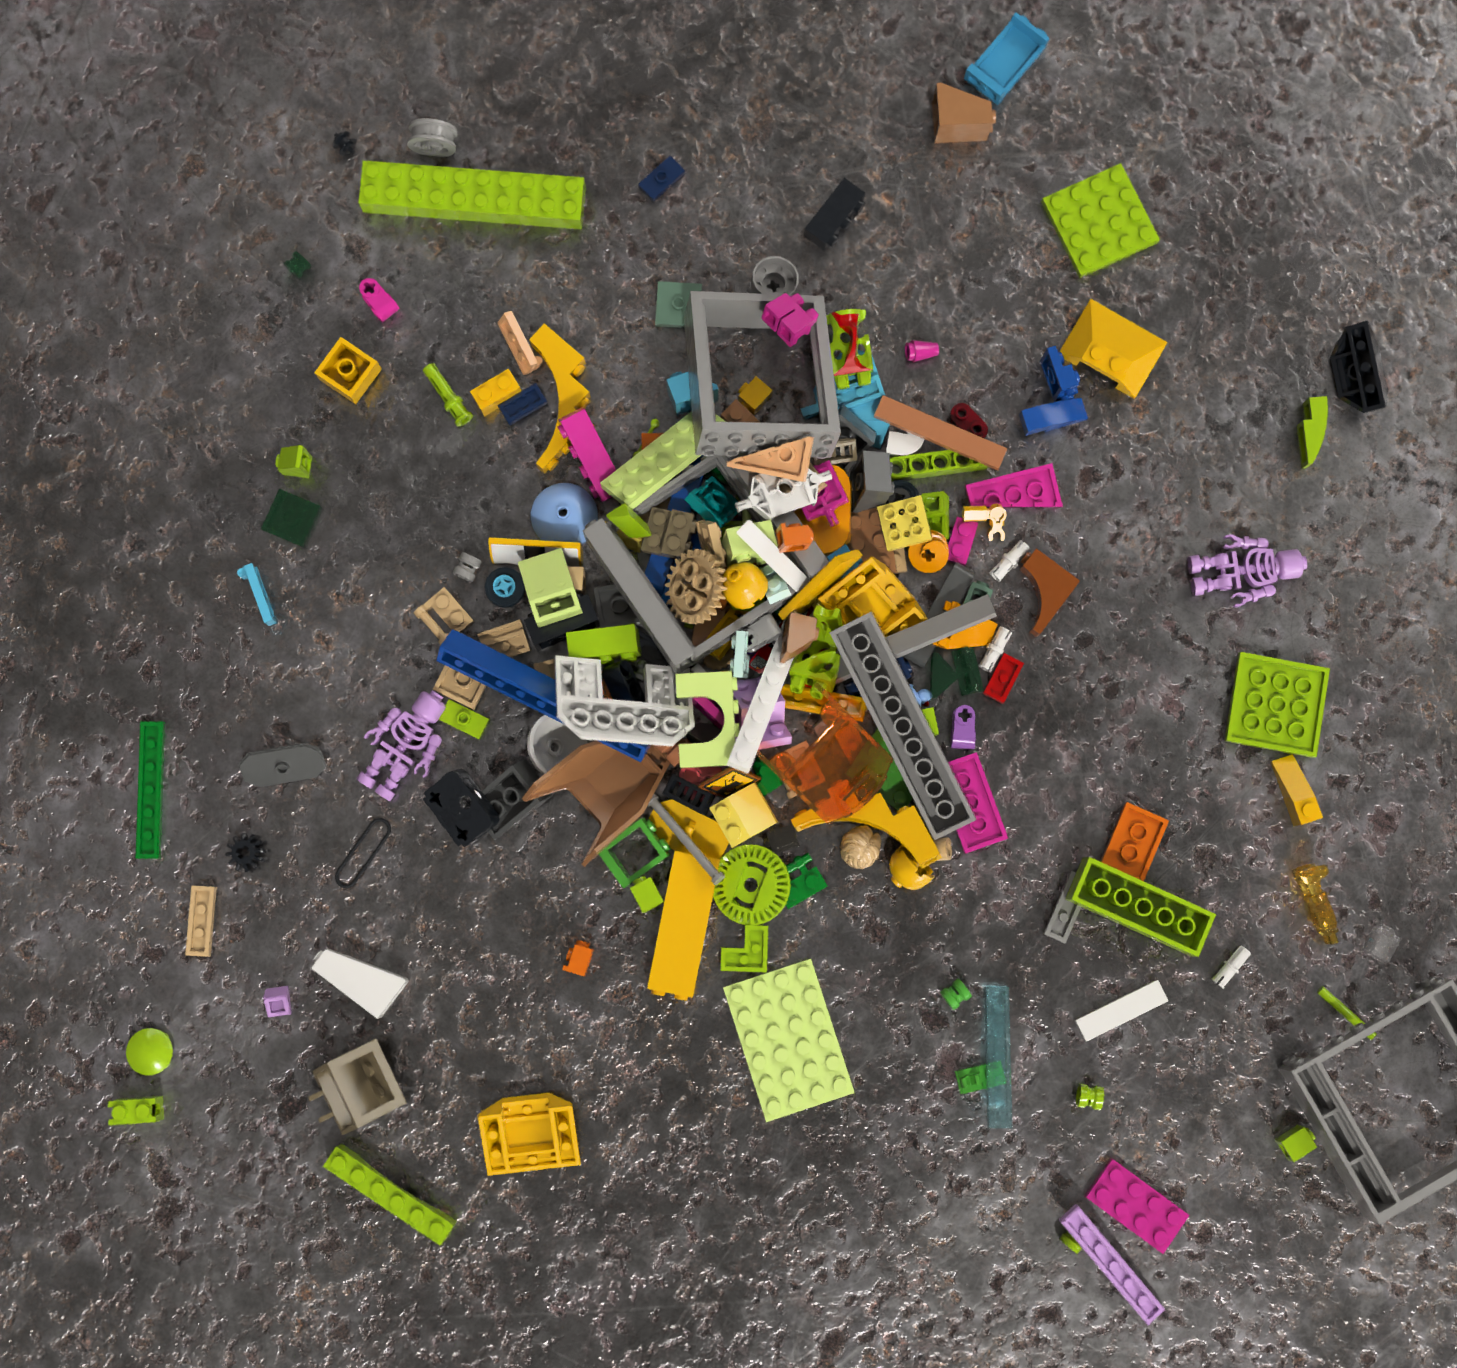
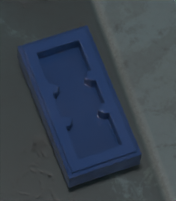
(661, 178)
(522, 404)

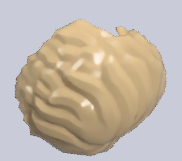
(860, 847)

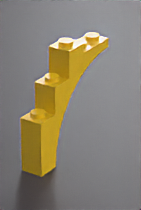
(564, 365)
(904, 826)

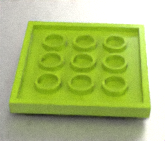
(1100, 220)
(1277, 704)

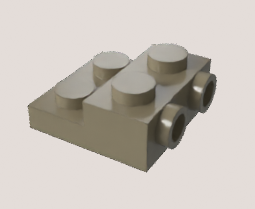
(670, 533)

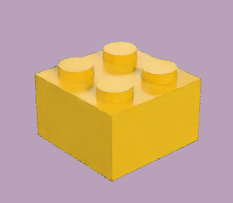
(348, 370)

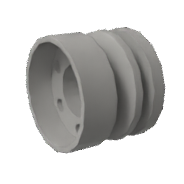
(774, 276)

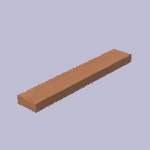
(940, 432)

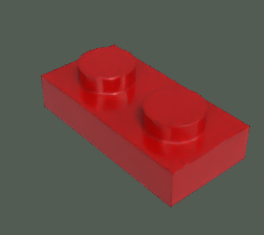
(1003, 678)

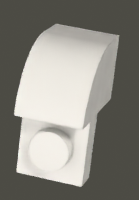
(903, 444)

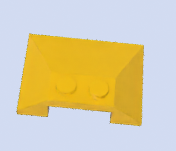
(1113, 347)
(876, 590)
(528, 1134)

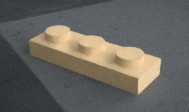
(201, 921)

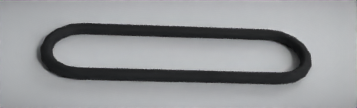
(355, 847)

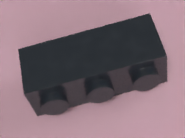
(835, 214)

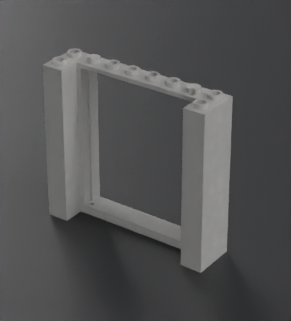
(646, 601)
(1337, 1127)

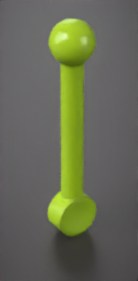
(654, 424)

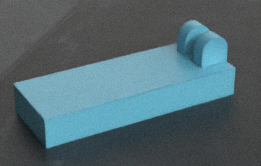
(252, 574)

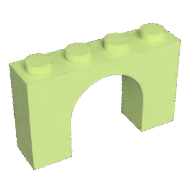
(720, 688)

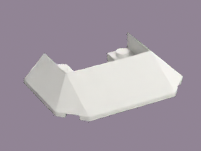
(583, 710)

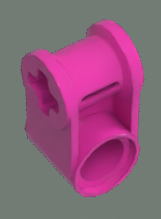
(379, 302)

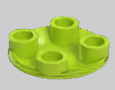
(149, 1051)

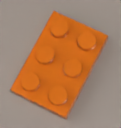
(1134, 841)

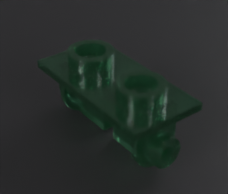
(968, 670)

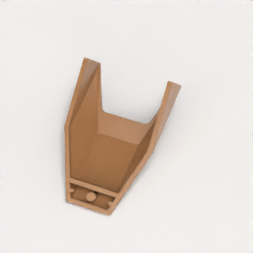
(607, 785)

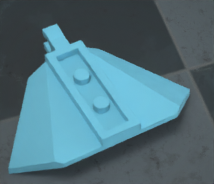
(860, 401)

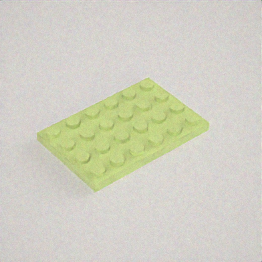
(788, 1040)

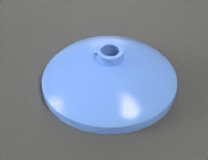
(568, 528)

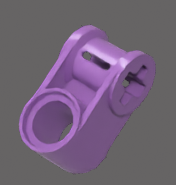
(963, 733)

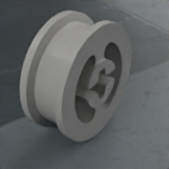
(432, 137)

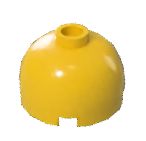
(744, 585)
(907, 871)

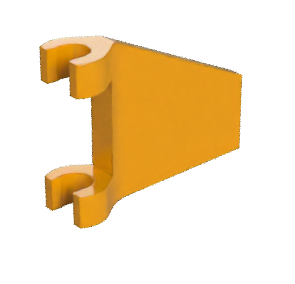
(974, 636)

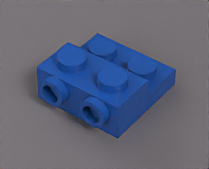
(1060, 379)

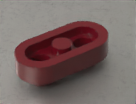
(969, 421)

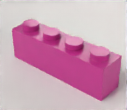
(589, 450)

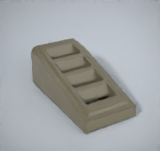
(842, 458)

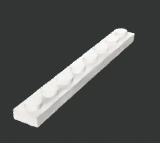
(760, 710)

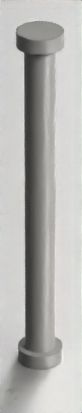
(685, 839)

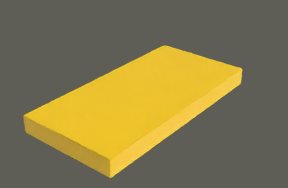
(820, 583)

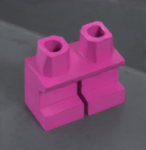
(789, 318)

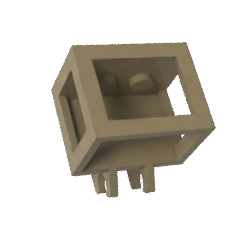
(358, 1087)

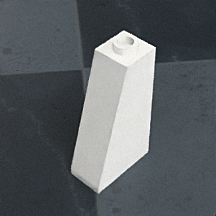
(362, 982)

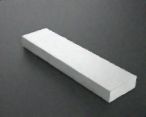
(1121, 1010)

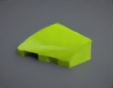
(937, 511)

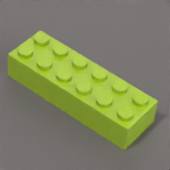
(1140, 906)

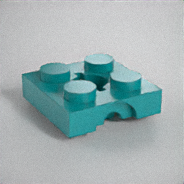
(713, 502)

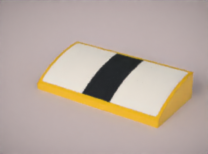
(511, 551)

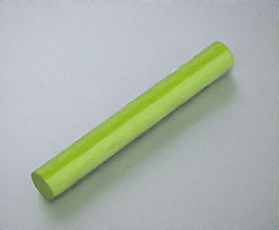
(1341, 1008)

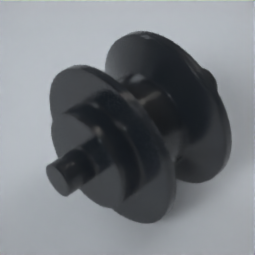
(344, 143)

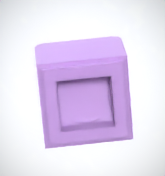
(277, 1001)

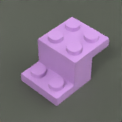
(776, 731)

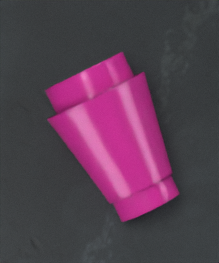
(920, 350)

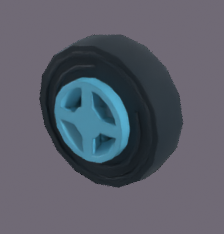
(497, 587)

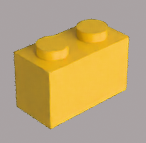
(495, 392)

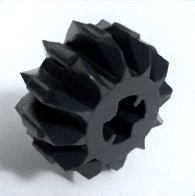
(246, 861)

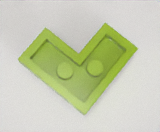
(751, 957)

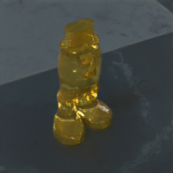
(1320, 909)

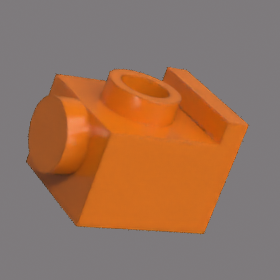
(793, 537)
(579, 958)

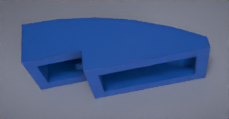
(1052, 416)

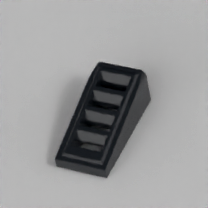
(706, 803)

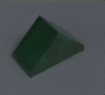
(941, 675)

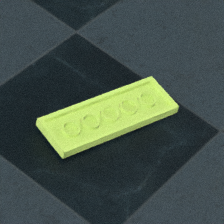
(654, 464)

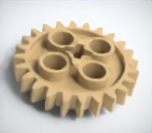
(695, 586)

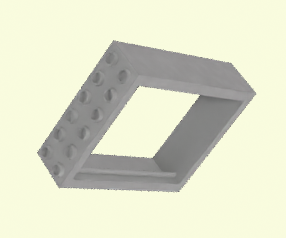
(746, 438)

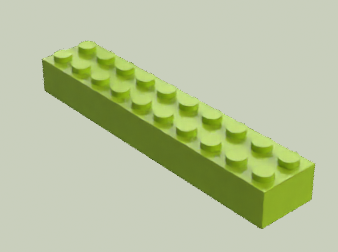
(472, 194)

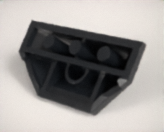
(1359, 369)

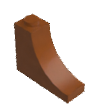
(1051, 586)

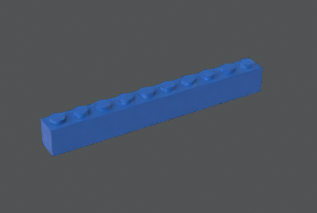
(512, 680)

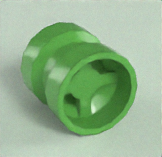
(952, 998)

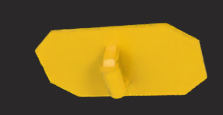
(700, 828)

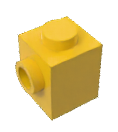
(754, 395)

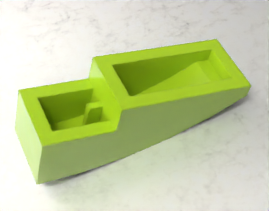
(1312, 429)

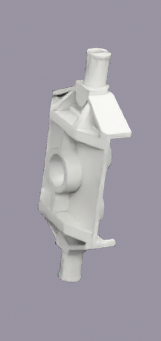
(771, 502)

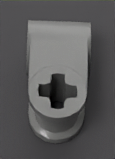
(763, 632)

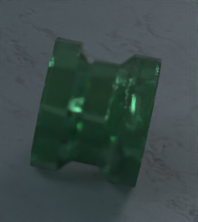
(297, 264)

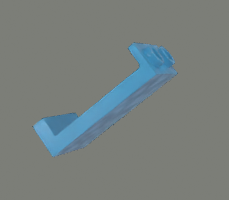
(1007, 58)

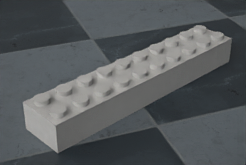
(903, 725)

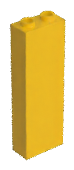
(682, 928)

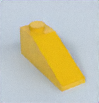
(1296, 791)

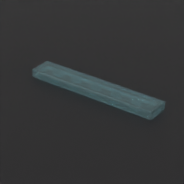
(998, 1057)

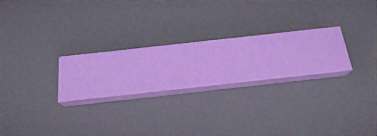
(1111, 1264)

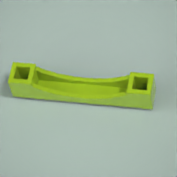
(363, 1177)

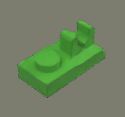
(971, 1078)

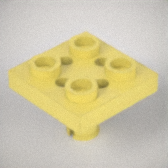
(905, 526)

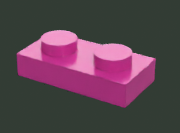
(961, 540)

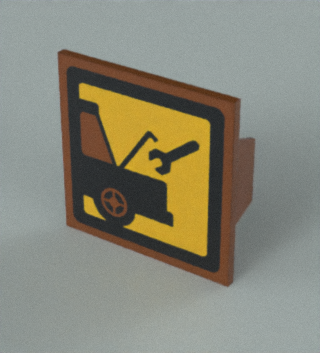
(728, 782)

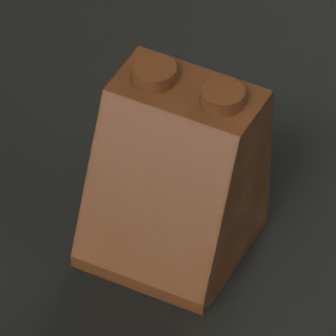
(960, 116)

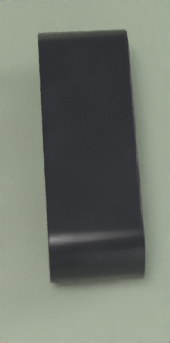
(622, 682)

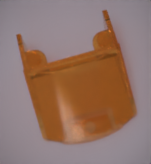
(838, 769)

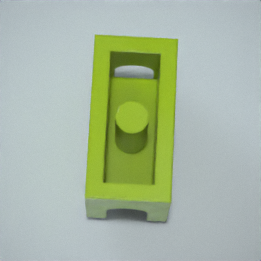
(136, 1110)

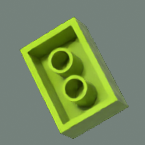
(605, 643)

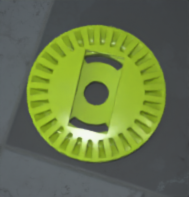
(772, 887)

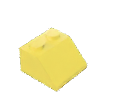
(743, 815)

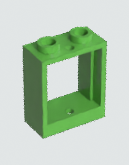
(616, 866)

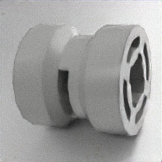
(466, 572)

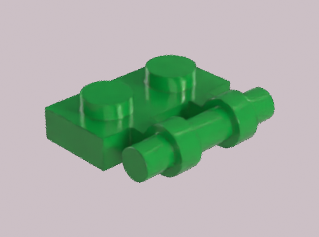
(806, 884)

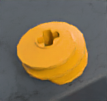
(930, 562)

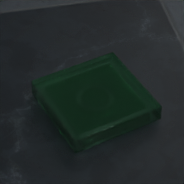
(291, 518)

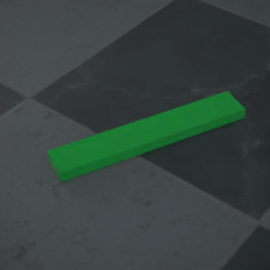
(150, 790)

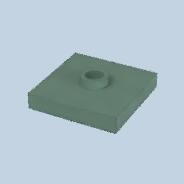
(672, 303)

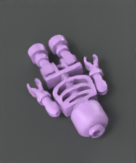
(1285, 565)
(426, 710)

